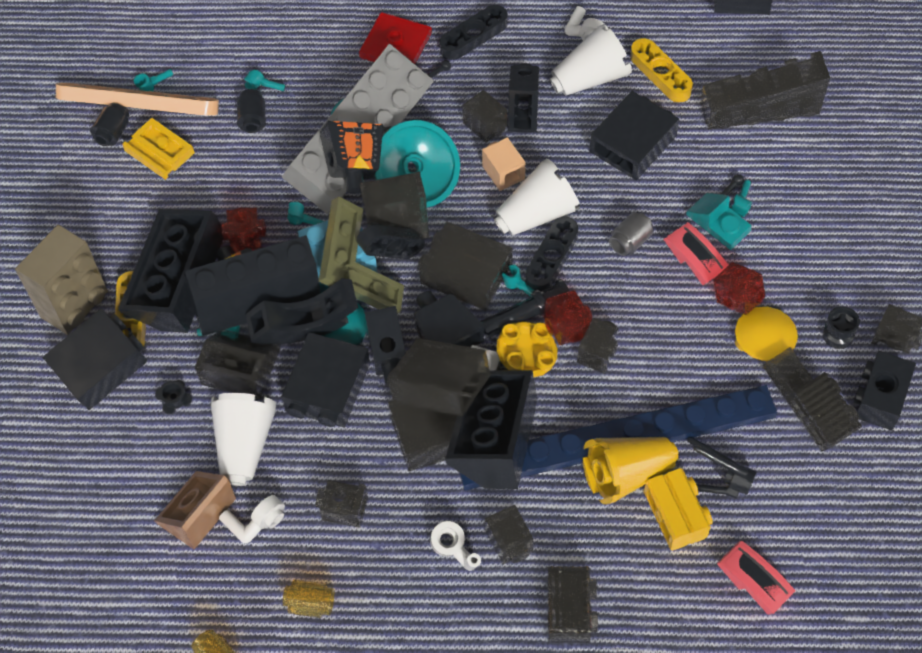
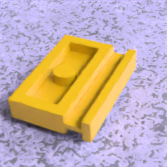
(158, 148)

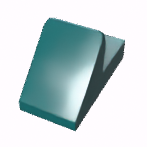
(719, 220)

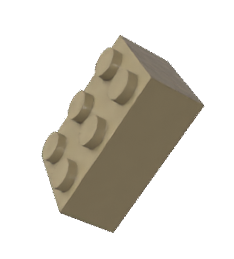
(62, 279)

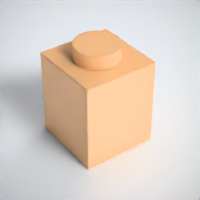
(503, 164)

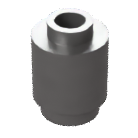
(631, 233)

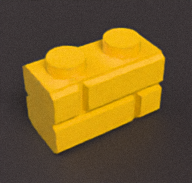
(678, 509)

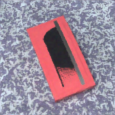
(697, 252)
(757, 576)

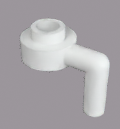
(588, 26)
(266, 514)
(456, 549)

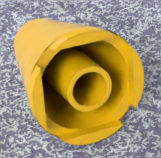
(625, 464)

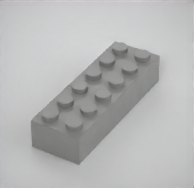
(379, 97)

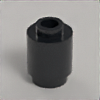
(251, 111)
(110, 125)

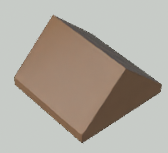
(197, 507)

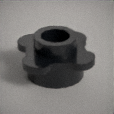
(169, 389)

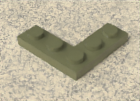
(340, 259)

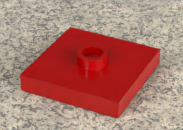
(401, 33)

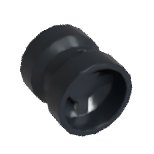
(841, 327)

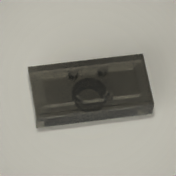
(787, 372)

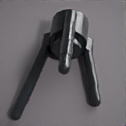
(737, 475)

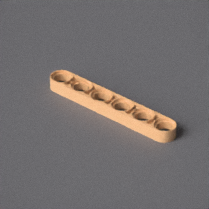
(137, 98)

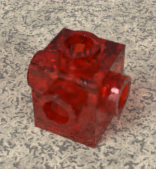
(244, 229)
(739, 288)
(567, 317)

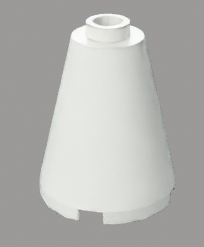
(591, 63)
(537, 201)
(240, 433)

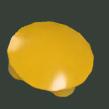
(765, 333)
(527, 348)

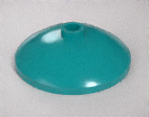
(429, 150)

